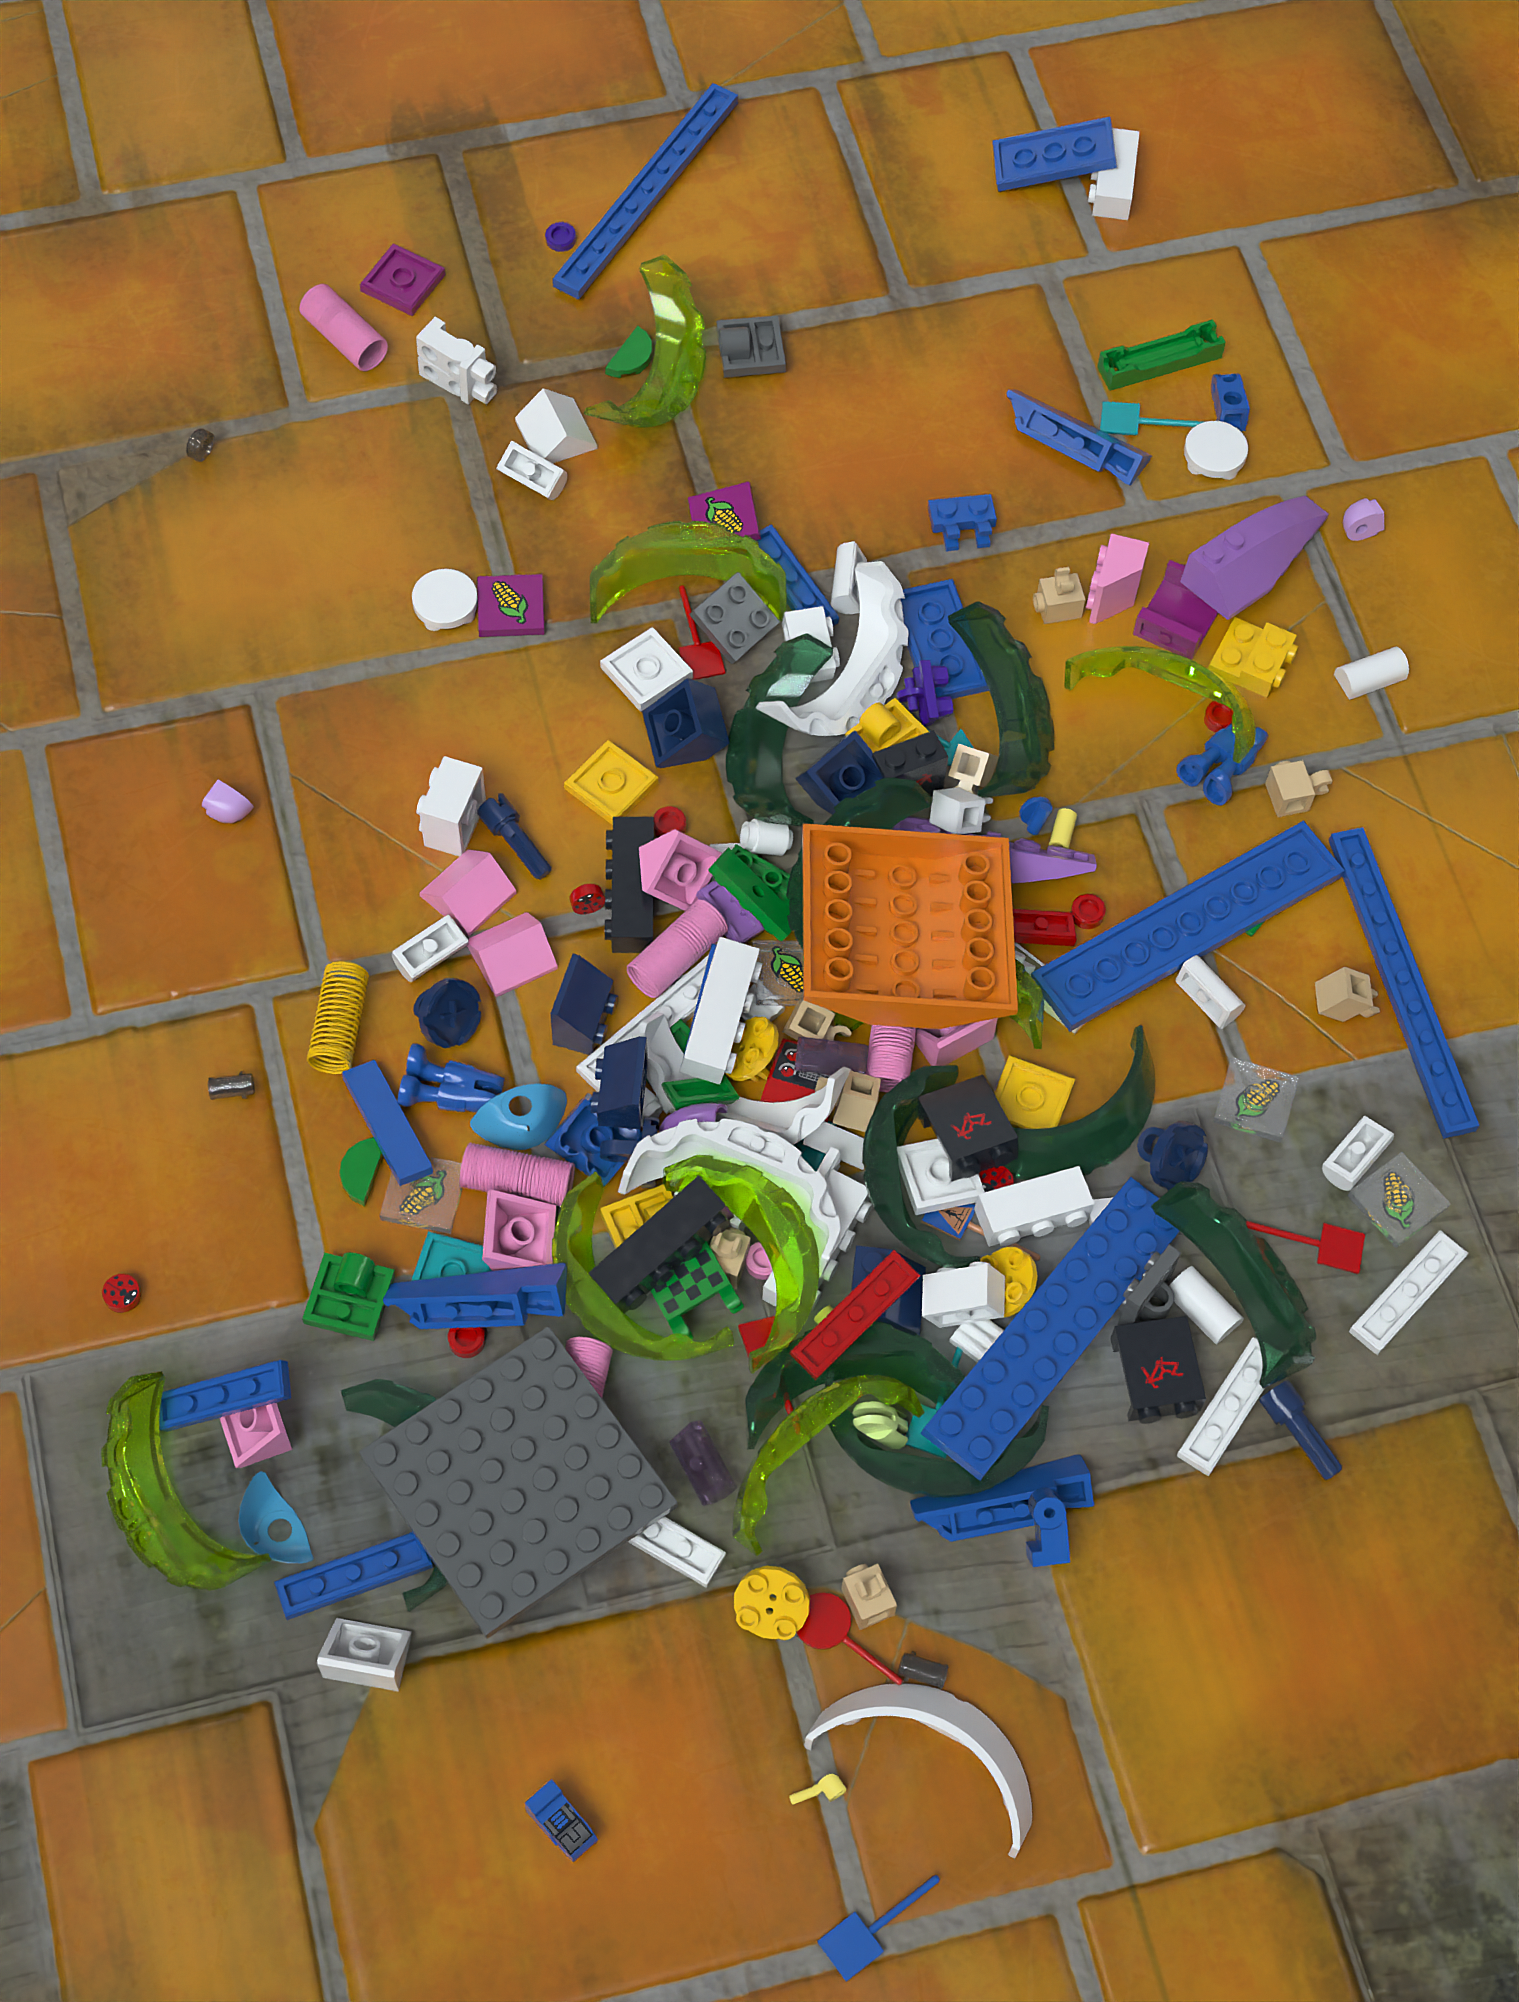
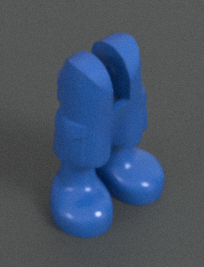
(1218, 749)
(461, 1085)

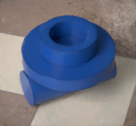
(1035, 813)

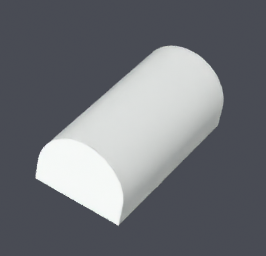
(532, 471)
(845, 586)
(1373, 672)
(429, 948)
(1209, 992)
(1356, 1153)
(1204, 1305)

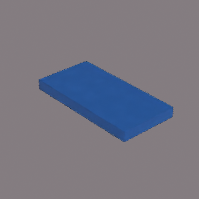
(1054, 154)
(935, 640)

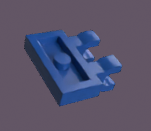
(963, 513)

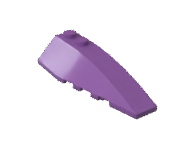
(1251, 555)
(1027, 858)

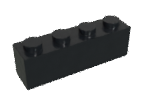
(631, 907)
(662, 1245)

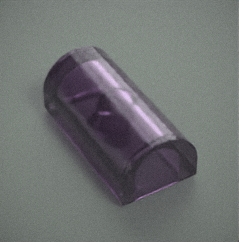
(829, 1056)
(703, 1463)

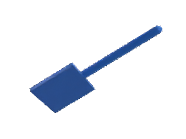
(853, 1945)

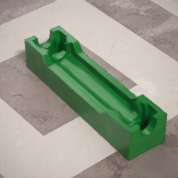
(1161, 356)

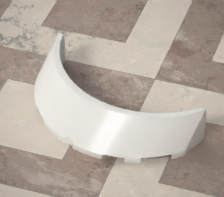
(872, 667)
(787, 1119)
(742, 1145)
(952, 1718)

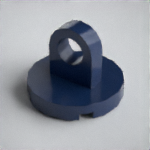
(448, 1012)
(622, 1149)
(1177, 1153)

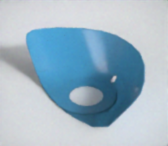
(501, 1127)
(258, 1510)

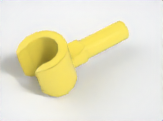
(829, 1785)

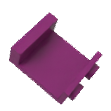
(1175, 616)

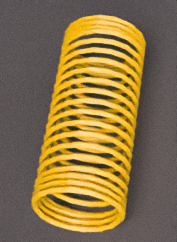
(335, 1044)

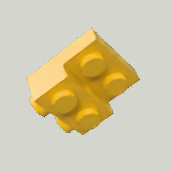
(1254, 656)

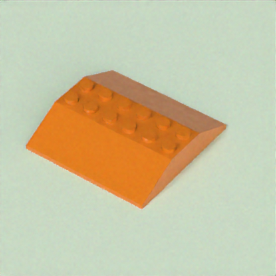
(907, 926)

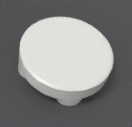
(1215, 450)
(445, 599)

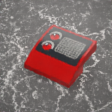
(785, 1083)

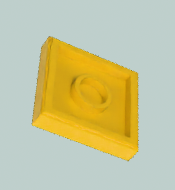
(611, 782)
(1032, 1094)

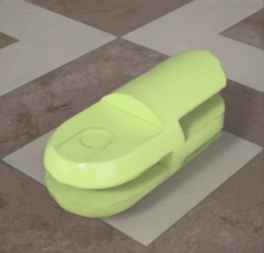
(881, 1423)

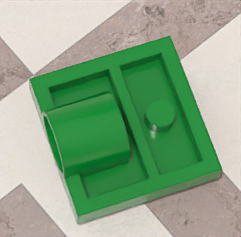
(348, 1295)

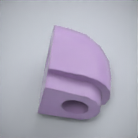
(1363, 519)
(226, 803)

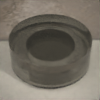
(200, 444)

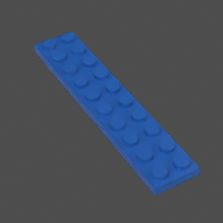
(1186, 925)
(1050, 1332)

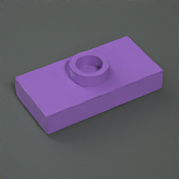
(740, 922)

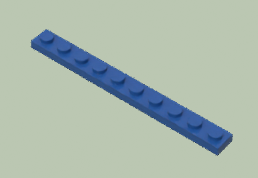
(645, 191)
(1404, 984)

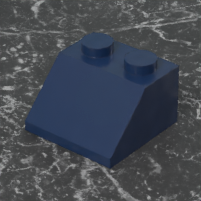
(685, 725)
(840, 773)
(582, 1007)
(621, 1084)
(907, 1310)

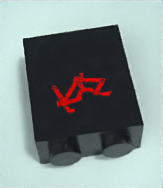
(917, 760)
(969, 1127)
(1159, 1369)

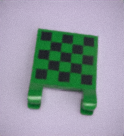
(691, 1286)

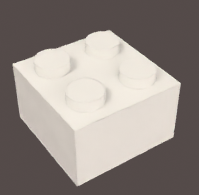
(451, 806)

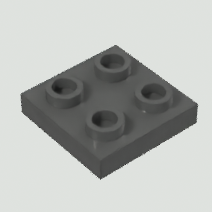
(750, 346)
(734, 618)
(1153, 1284)

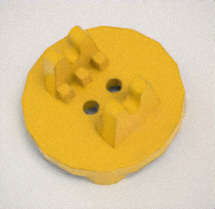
(754, 1050)
(1019, 1269)
(789, 1606)

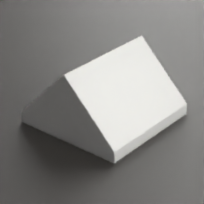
(554, 427)
(364, 1654)

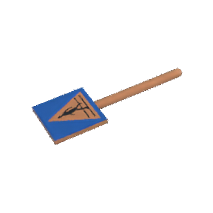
(955, 1222)

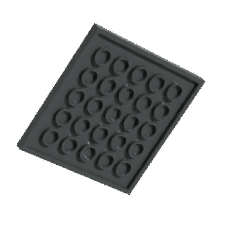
(518, 1481)

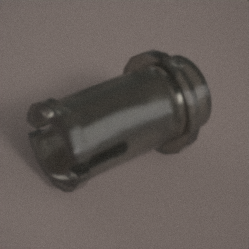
(231, 1086)
(922, 1670)

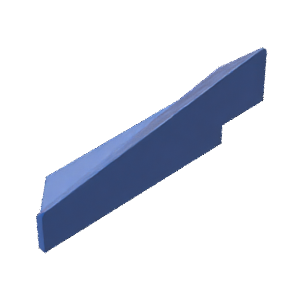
(1077, 438)
(482, 1298)
(1007, 1503)

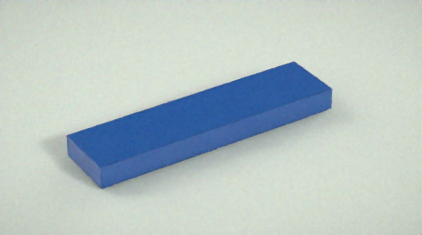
(800, 588)
(387, 1123)
(225, 1395)
(352, 1575)

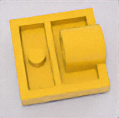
(887, 725)
(632, 1212)

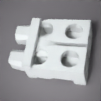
(455, 364)

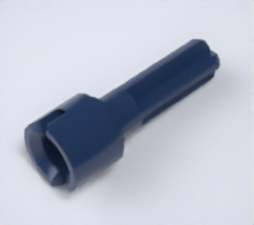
(503, 821)
(1287, 1408)

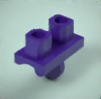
(921, 695)

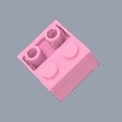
(1116, 577)

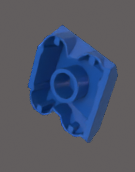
(580, 1140)

